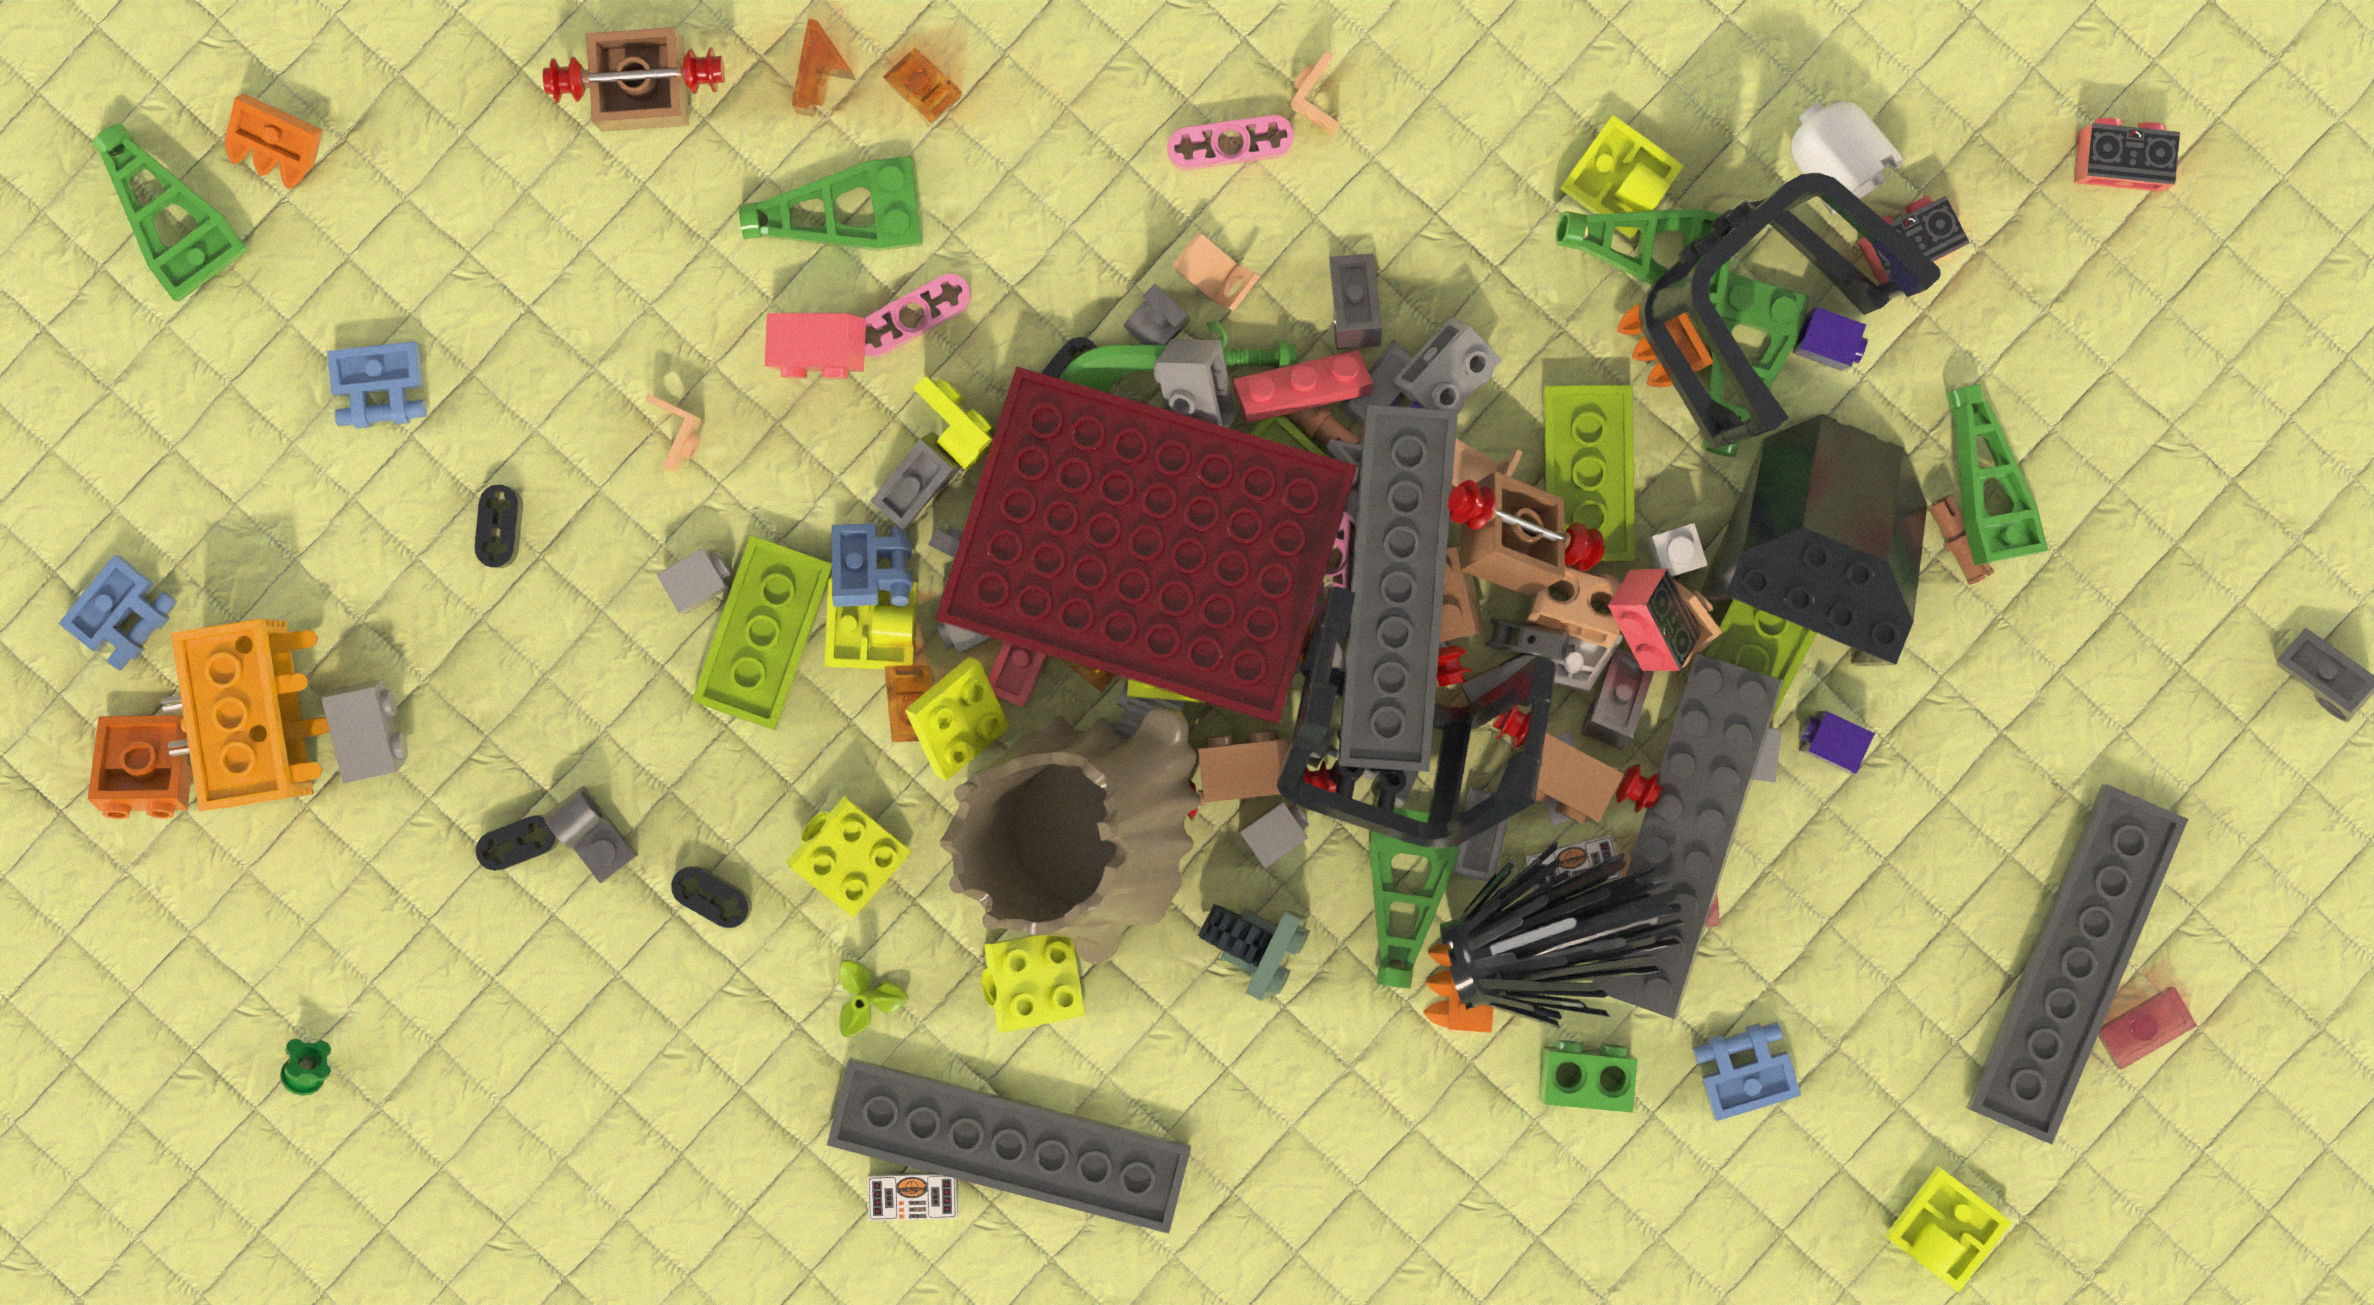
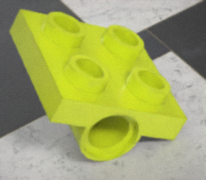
(1621, 173)
(968, 432)
(871, 633)
(957, 718)
(847, 855)
(1032, 981)
(1948, 1229)

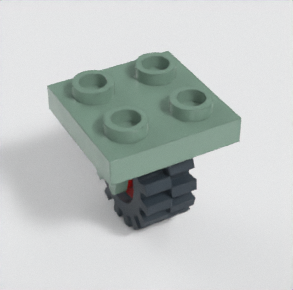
(1256, 945)

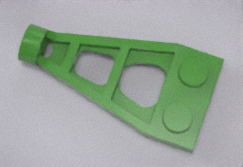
(893, 203)
(1690, 222)
(193, 258)
(1761, 308)
(2001, 535)
(1390, 947)

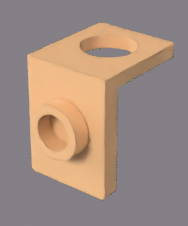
(1306, 84)
(1214, 272)
(687, 437)
(1475, 466)
(1699, 610)

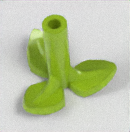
(857, 1014)

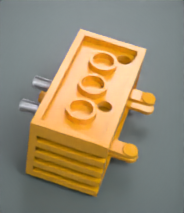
(239, 731)

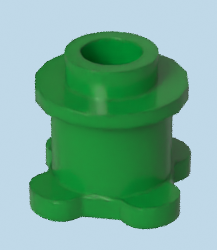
(306, 1067)

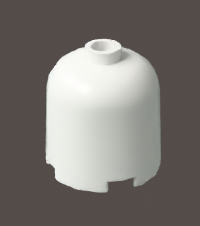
(1843, 145)

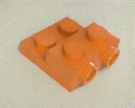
(135, 767)

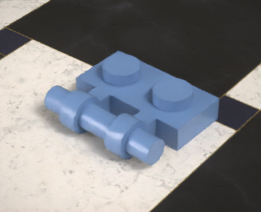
(377, 370)
(855, 565)
(107, 604)
(1751, 1084)

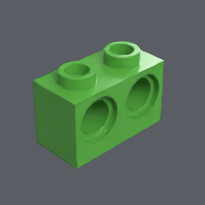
(1586, 1089)

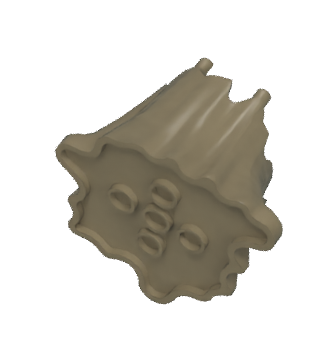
(1077, 831)

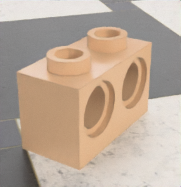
(1577, 613)

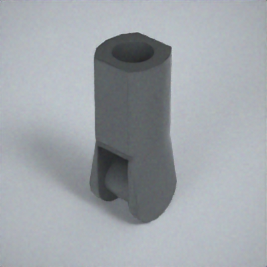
(1532, 639)
(1489, 679)

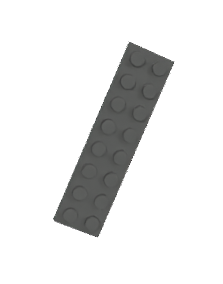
(1397, 587)
(1696, 817)
(2077, 963)
(1009, 1145)

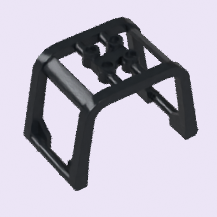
(1687, 284)
(1443, 829)

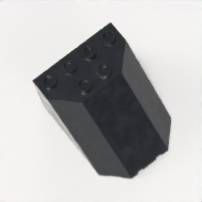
(1828, 538)

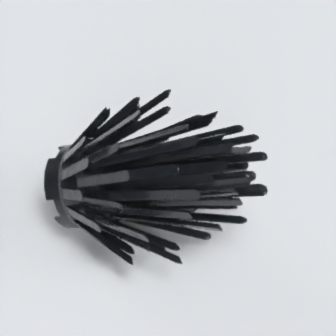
(1534, 945)

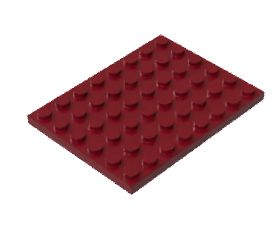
(1147, 544)

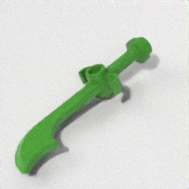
(1107, 364)

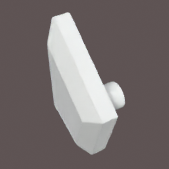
(1582, 664)

